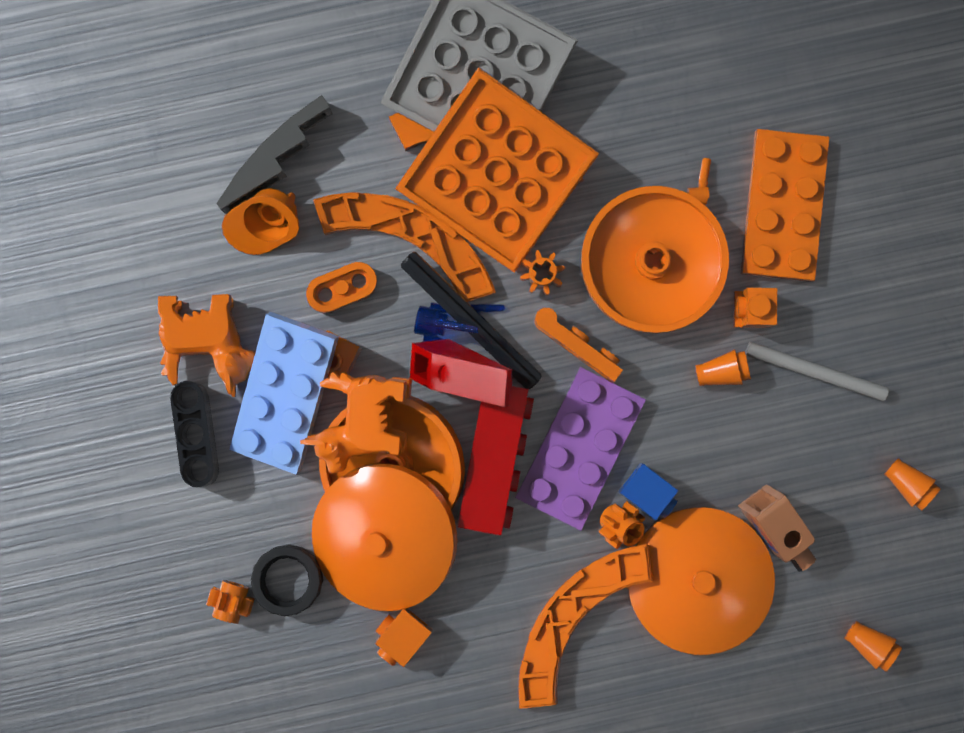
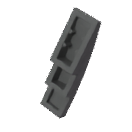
(264, 166)

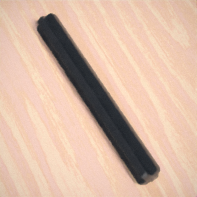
(463, 312)

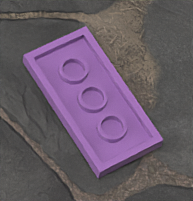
(580, 448)

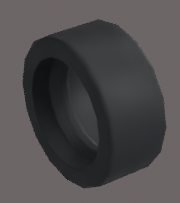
(259, 584)

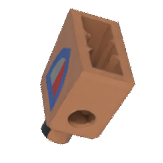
(779, 526)

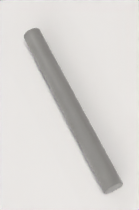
(817, 371)

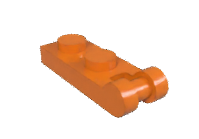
(576, 343)

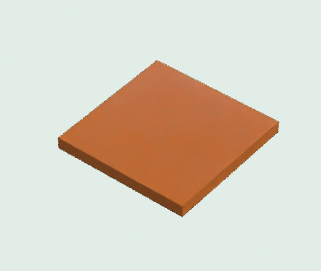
(497, 170)

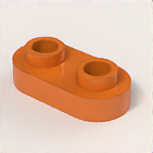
(341, 284)

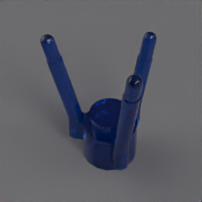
(432, 322)

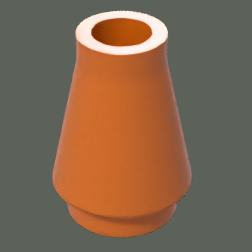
(724, 370)
(912, 484)
(873, 645)

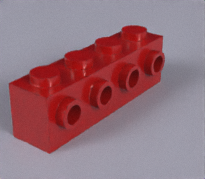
(492, 464)

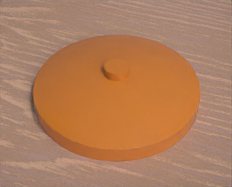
(654, 259)
(430, 450)
(384, 537)
(707, 582)

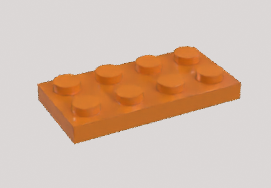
(785, 205)

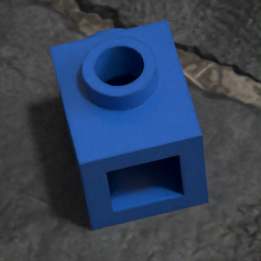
(649, 492)

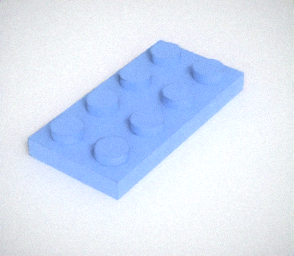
(283, 392)

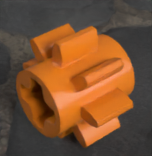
(538, 263)
(622, 525)
(230, 601)

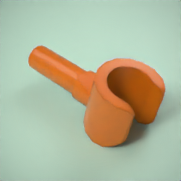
(702, 191)

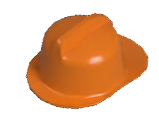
(262, 222)

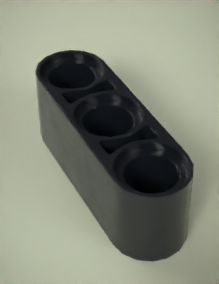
(182, 420)

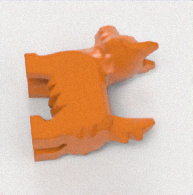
(204, 334)
(367, 420)

